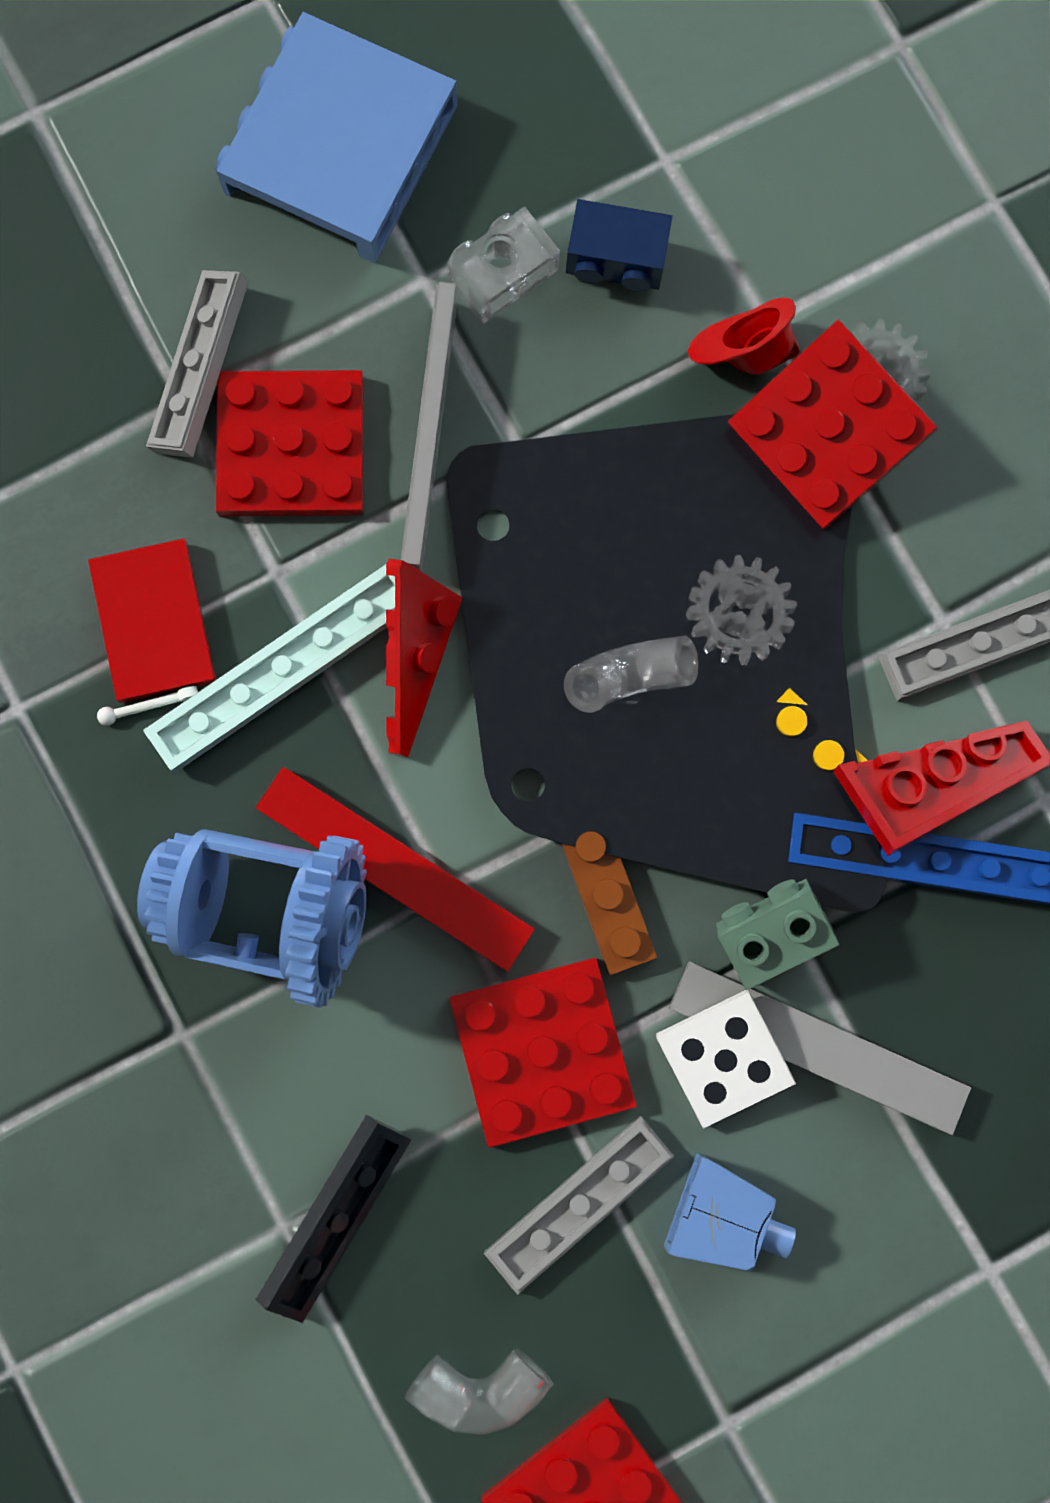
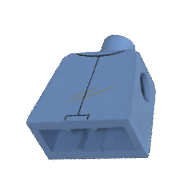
(725, 1220)

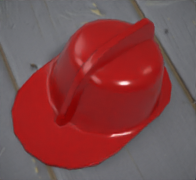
(750, 340)

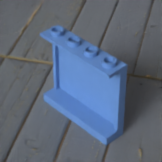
(339, 133)

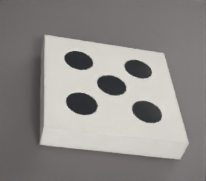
(725, 1058)

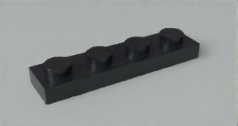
(333, 1220)

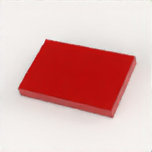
(151, 620)

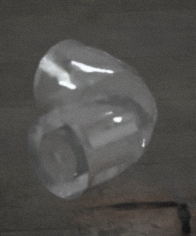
(631, 671)
(481, 1403)

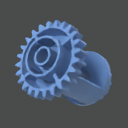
(321, 923)

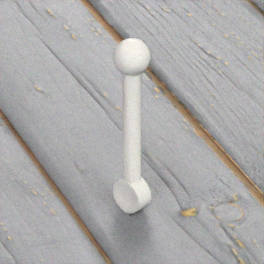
(108, 715)

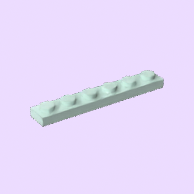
(273, 672)

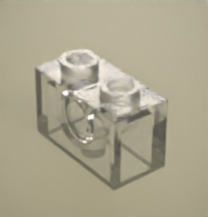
(493, 288)

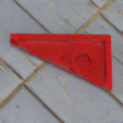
(415, 647)

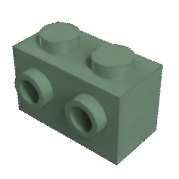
(775, 932)

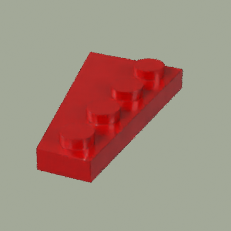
(931, 786)

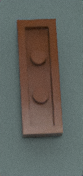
(609, 904)

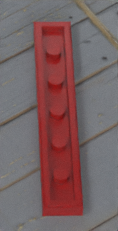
(399, 870)

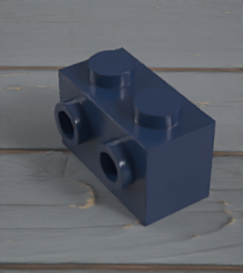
(618, 245)

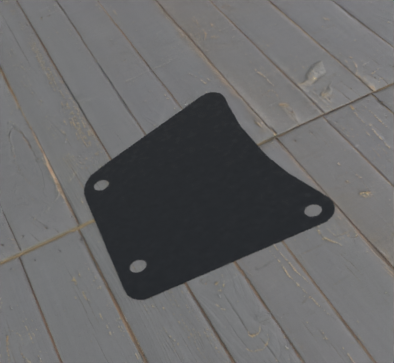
(605, 558)

